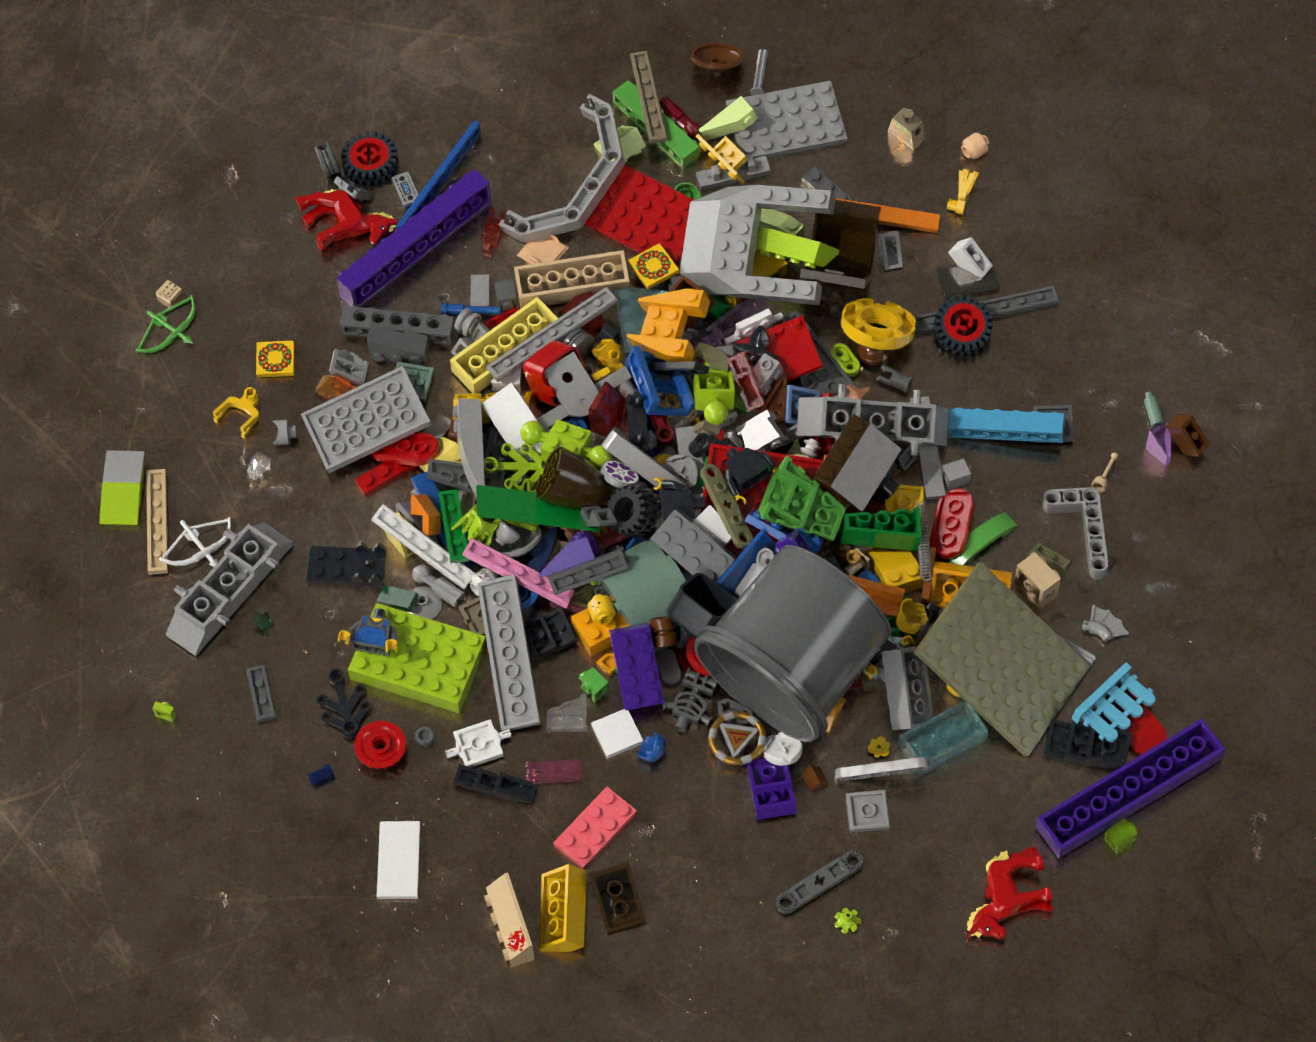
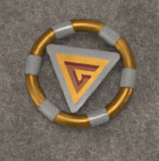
(737, 737)

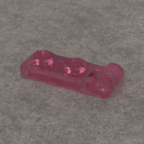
(553, 771)

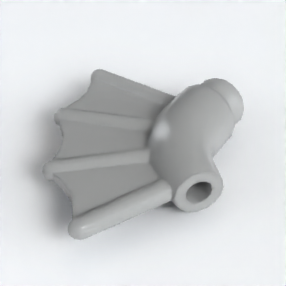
(1104, 624)

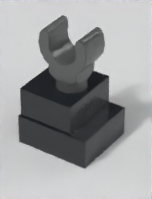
(607, 333)

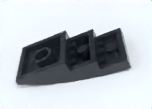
(549, 634)
(1082, 745)

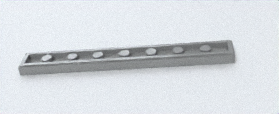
(553, 332)

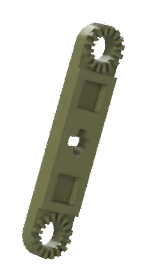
(721, 495)

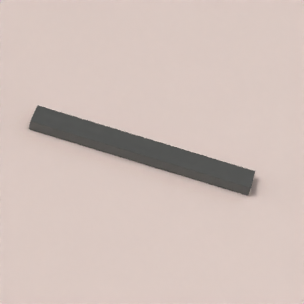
(999, 307)

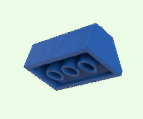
(739, 568)

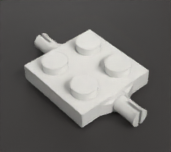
(746, 327)
(478, 744)

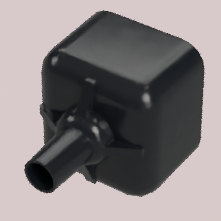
(697, 605)

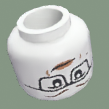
(481, 576)

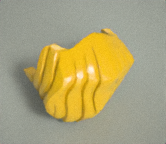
(911, 616)

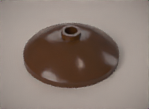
(717, 56)

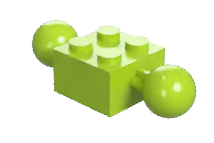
(714, 394)
(567, 436)

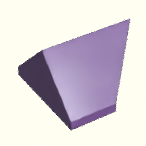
(1160, 444)

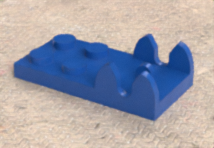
(780, 531)

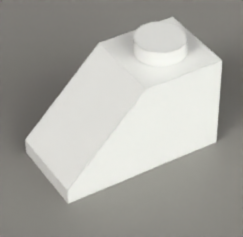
(970, 257)

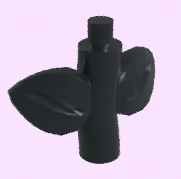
(758, 344)
(492, 448)

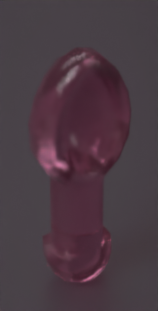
(571, 608)

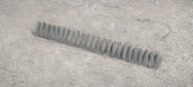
(924, 512)

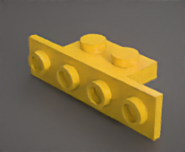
(728, 155)

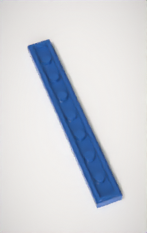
(443, 172)

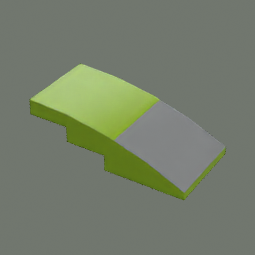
(122, 487)

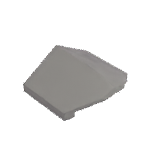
(349, 366)

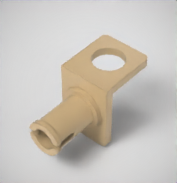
(863, 562)

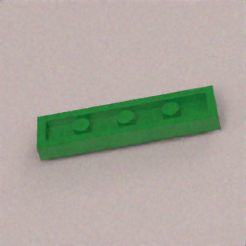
(451, 515)

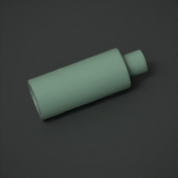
(1153, 410)

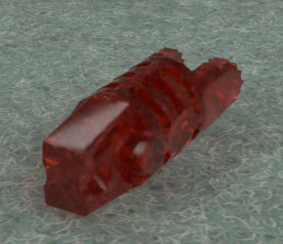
(491, 229)

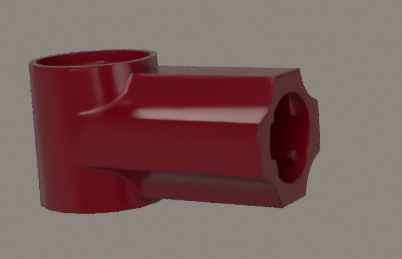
(661, 424)

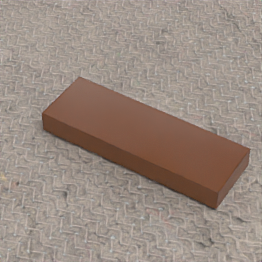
(927, 584)

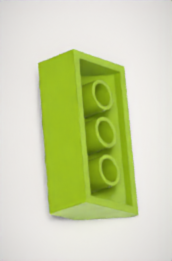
(794, 247)

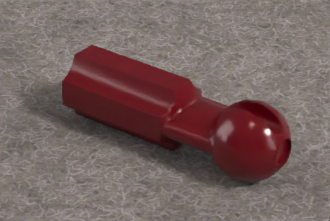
(679, 116)

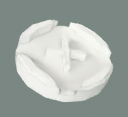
(782, 749)

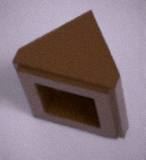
(814, 778)

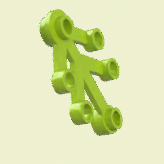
(521, 465)

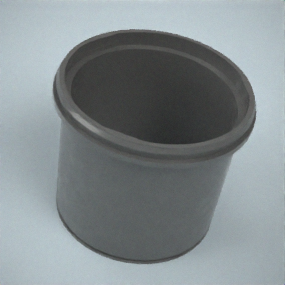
(794, 642)

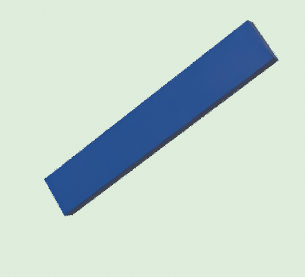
(426, 486)

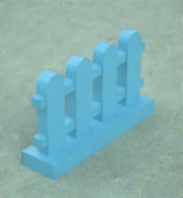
(1105, 706)

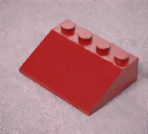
(794, 348)

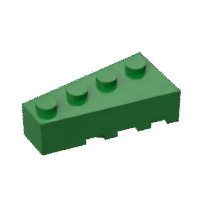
(883, 529)

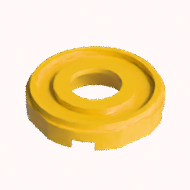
(898, 321)

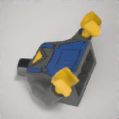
(372, 634)

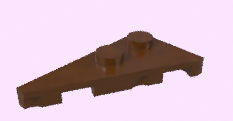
(777, 402)

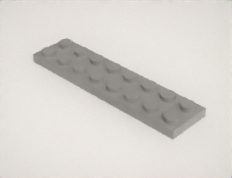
(508, 653)

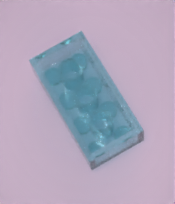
(944, 736)

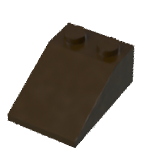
(617, 897)

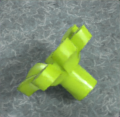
(847, 920)

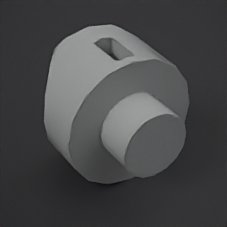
(285, 432)

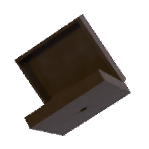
(854, 233)

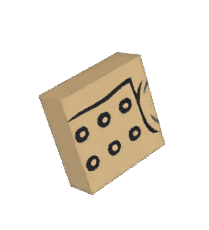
(169, 292)

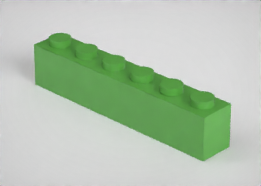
(678, 145)

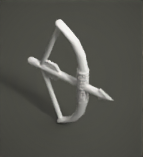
(192, 535)

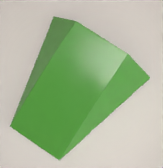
(800, 503)

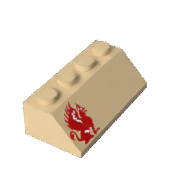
(509, 921)

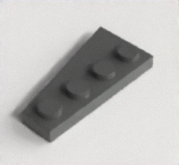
(453, 475)

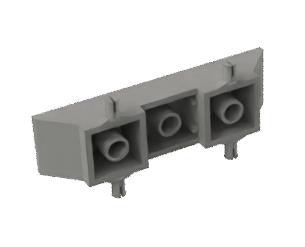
(900, 421)
(216, 597)

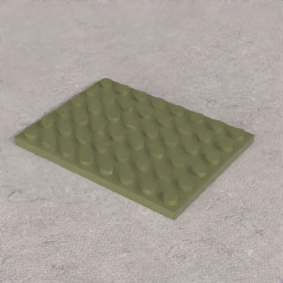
(1002, 659)

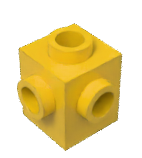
(607, 353)

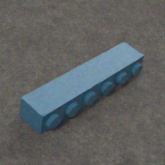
(1006, 425)

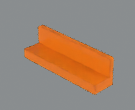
(885, 596)

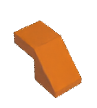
(431, 517)

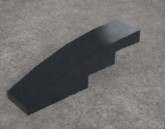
(494, 784)

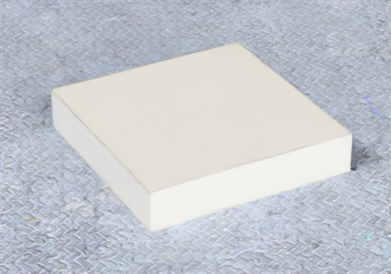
(617, 733)

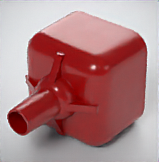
(537, 364)

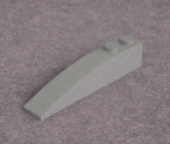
(470, 439)

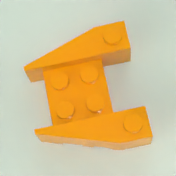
(666, 323)

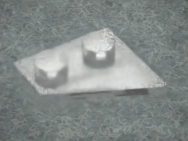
(569, 716)

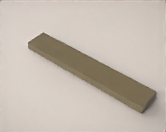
(648, 97)

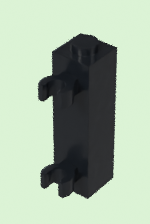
(638, 423)

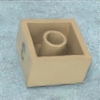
(1037, 580)

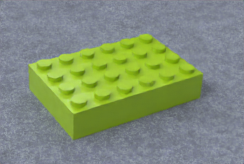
(431, 663)

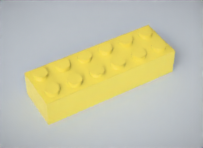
(472, 361)

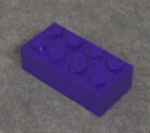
(636, 666)

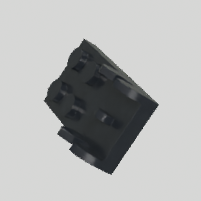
(347, 565)

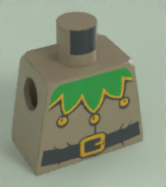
(907, 128)

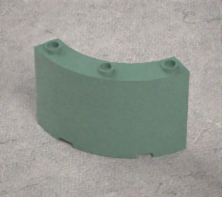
(645, 586)

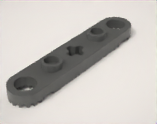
(808, 890)

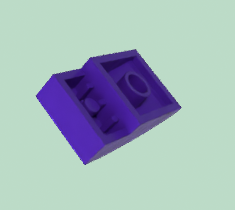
(771, 789)

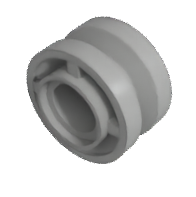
(467, 322)

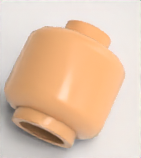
(975, 146)

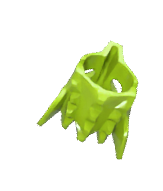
(477, 527)

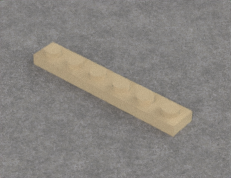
(156, 520)

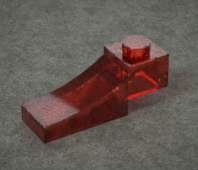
(746, 380)

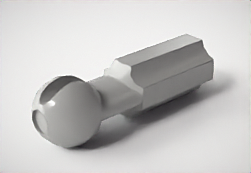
(440, 586)

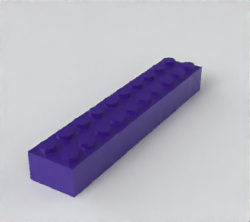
(414, 239)
(1130, 788)

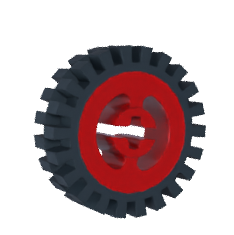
(356, 158)
(954, 336)

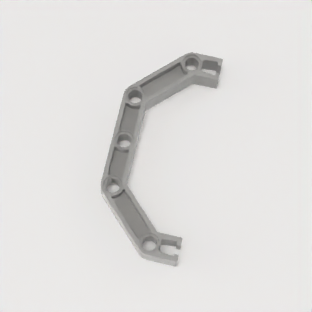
(585, 199)

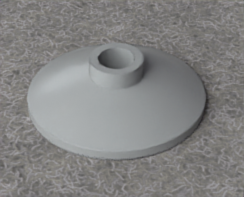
(432, 605)

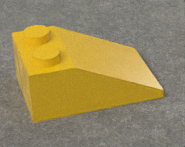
(896, 568)

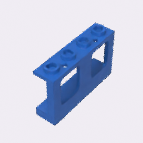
(650, 388)

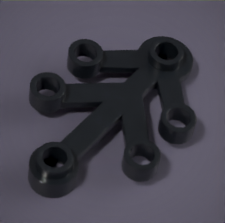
(344, 707)

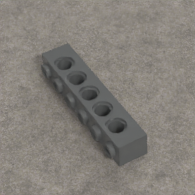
(441, 335)

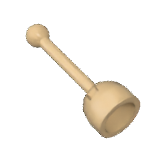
(1101, 482)

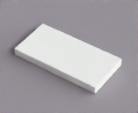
(509, 413)
(398, 860)

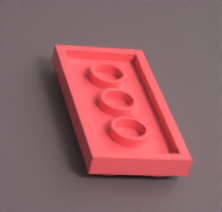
(595, 828)

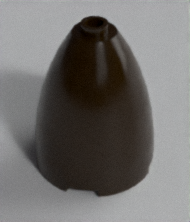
(572, 482)

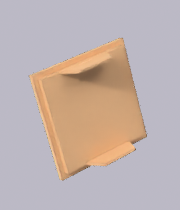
(543, 250)

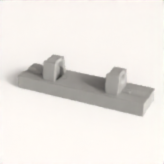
(718, 177)

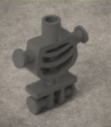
(686, 713)

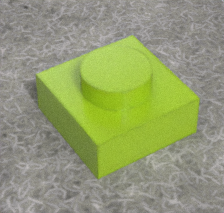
(165, 711)

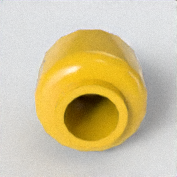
(601, 609)

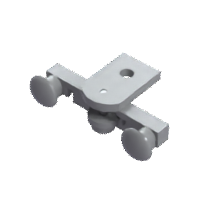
(580, 393)

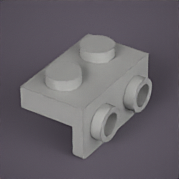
(767, 372)

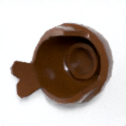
(873, 356)

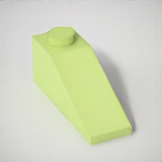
(730, 120)
(781, 222)

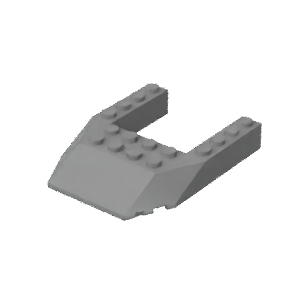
(724, 239)

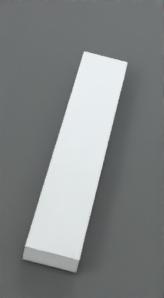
(422, 546)

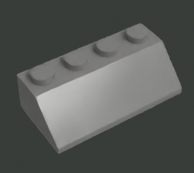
(907, 688)

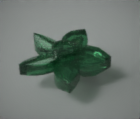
(262, 620)

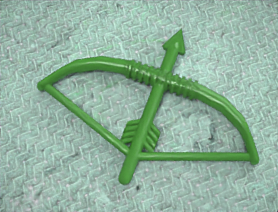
(162, 321)

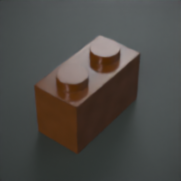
(1188, 435)

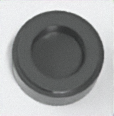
(424, 736)

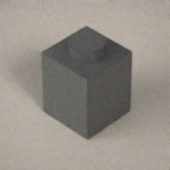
(505, 294)

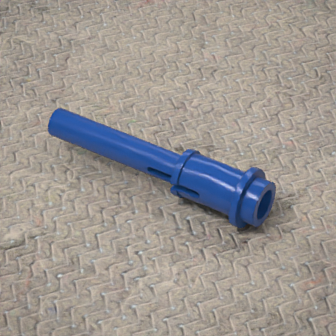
(456, 309)

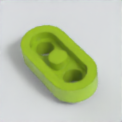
(847, 360)

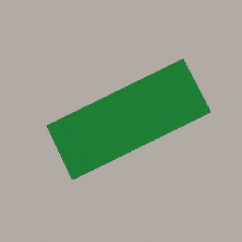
(526, 508)

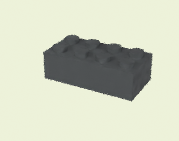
(693, 546)

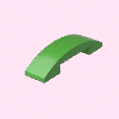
(984, 536)

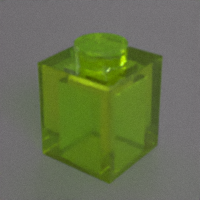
(1121, 835)

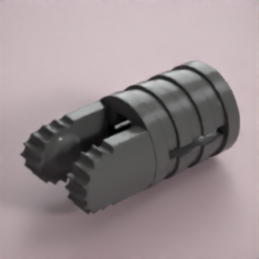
(897, 379)

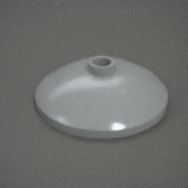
(527, 541)

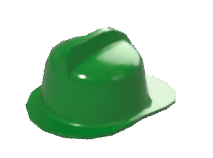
(719, 308)

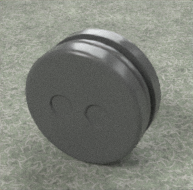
(327, 159)
(581, 340)

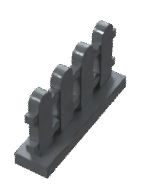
(589, 571)

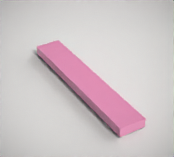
(507, 566)

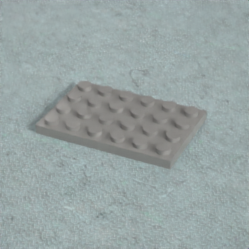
(792, 121)
(365, 419)

